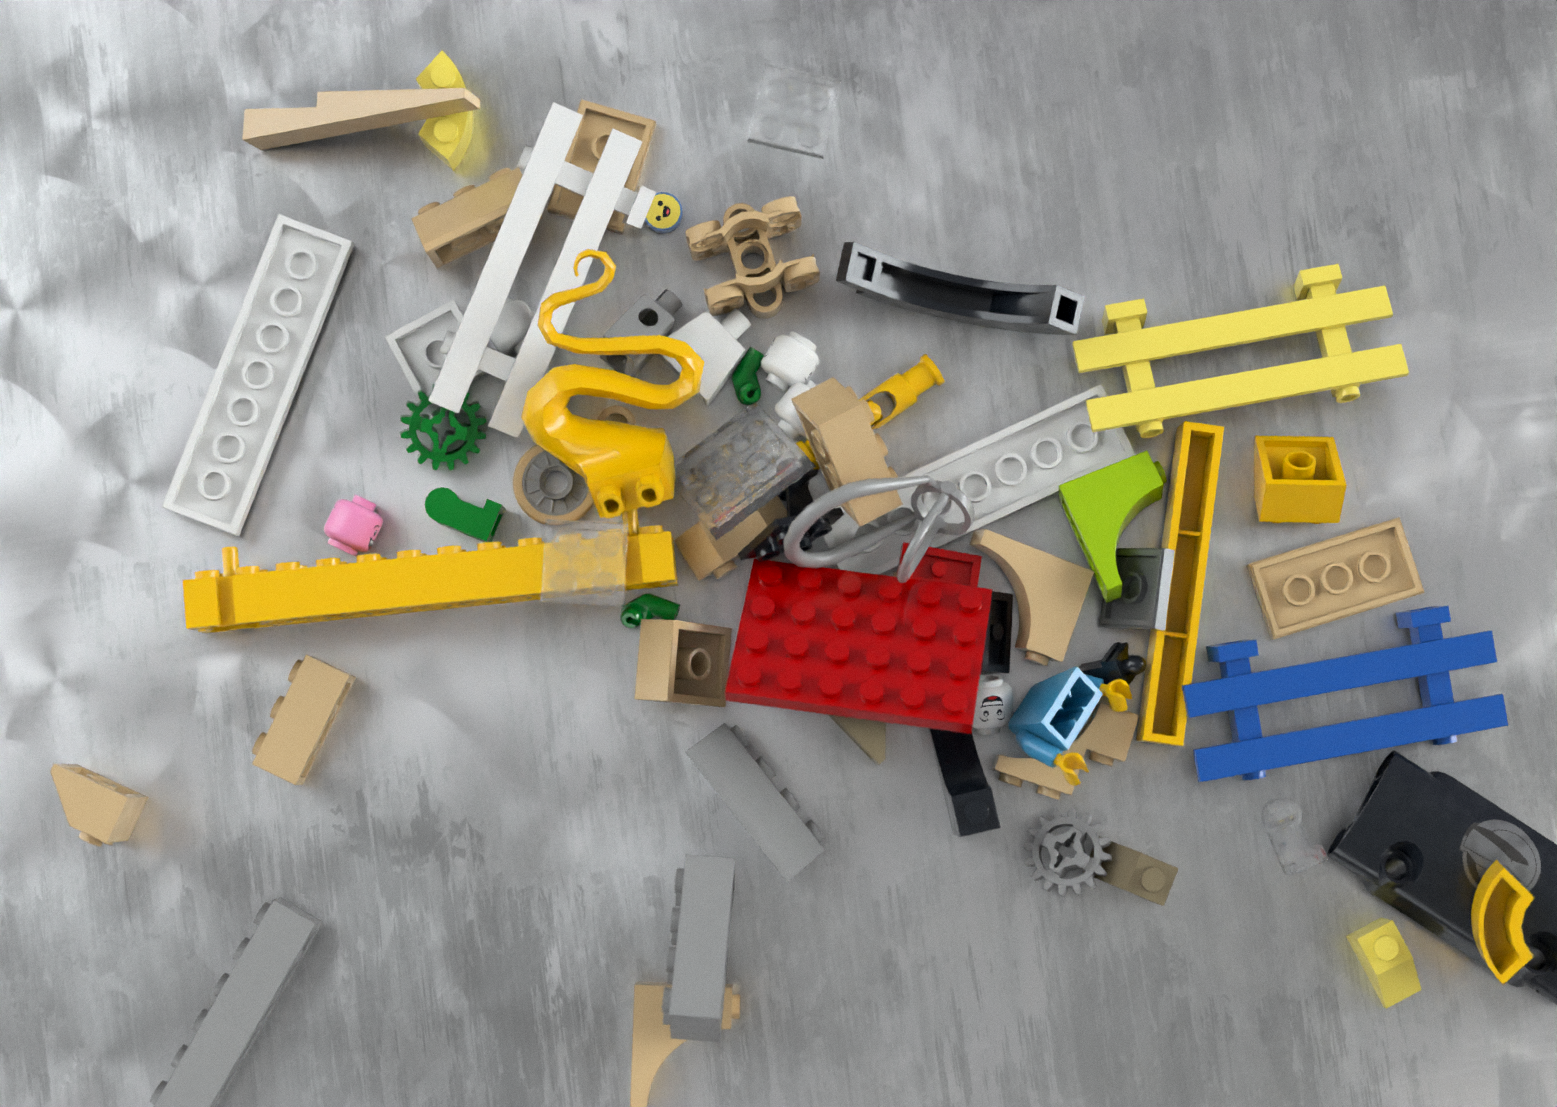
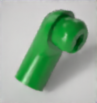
(745, 377)
(647, 607)

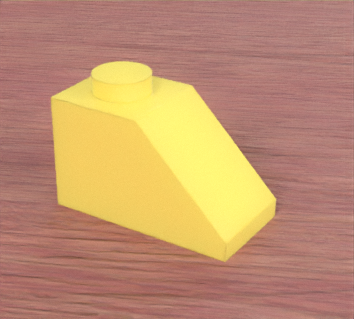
(1385, 961)

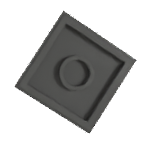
(1145, 590)

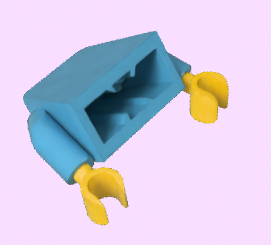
(1057, 712)

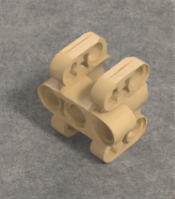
(774, 220)

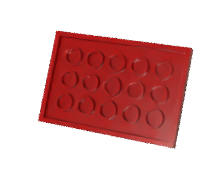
(860, 646)

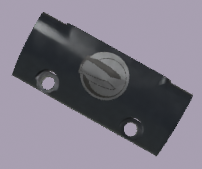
(1436, 847)

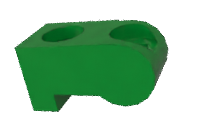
(450, 511)

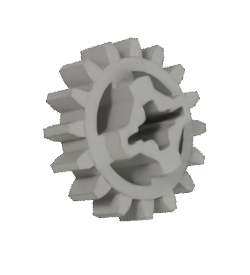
(1059, 869)

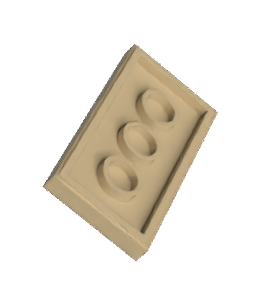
(1335, 578)

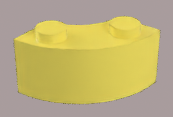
(448, 134)

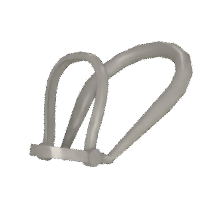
(930, 525)

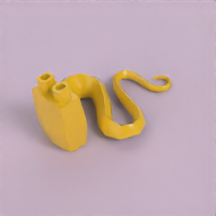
(619, 461)

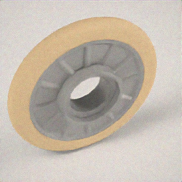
(534, 497)

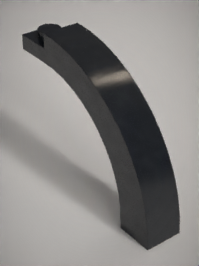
(957, 297)

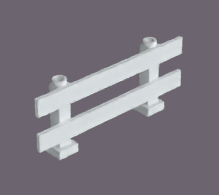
(601, 195)

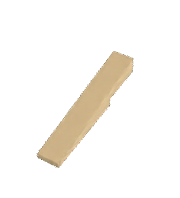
(351, 112)

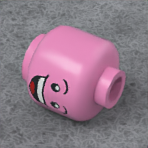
(353, 525)

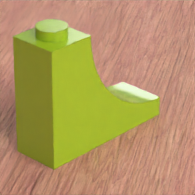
(1104, 505)

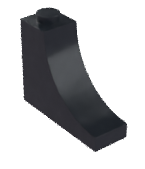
(964, 783)

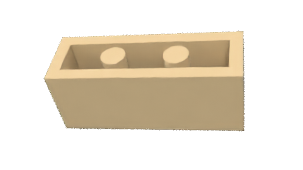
(302, 719)

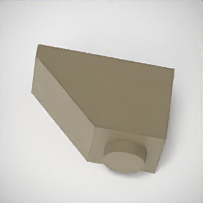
(1137, 873)

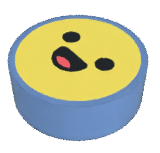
(664, 213)

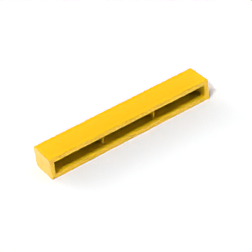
(1188, 533)

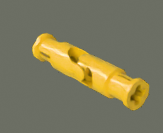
(902, 390)

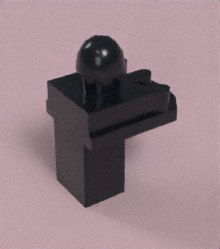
(1116, 665)

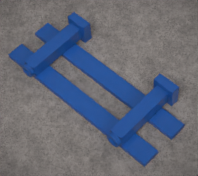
(1426, 658)

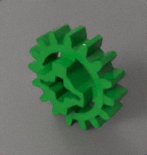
(461, 431)

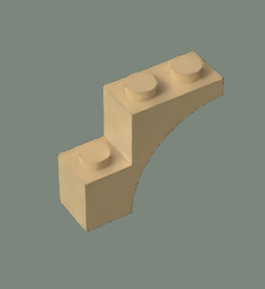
(1104, 735)

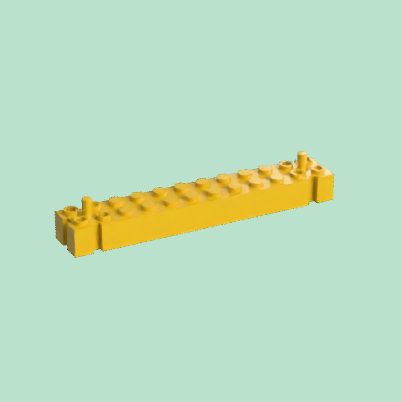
(402, 585)

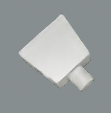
(716, 346)

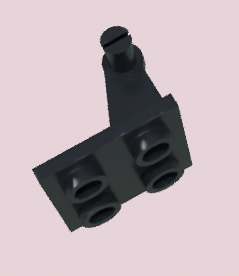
(770, 540)

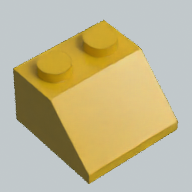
(1298, 479)

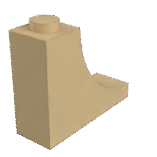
(1046, 593)
(653, 1039)

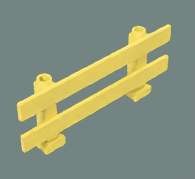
(1320, 312)

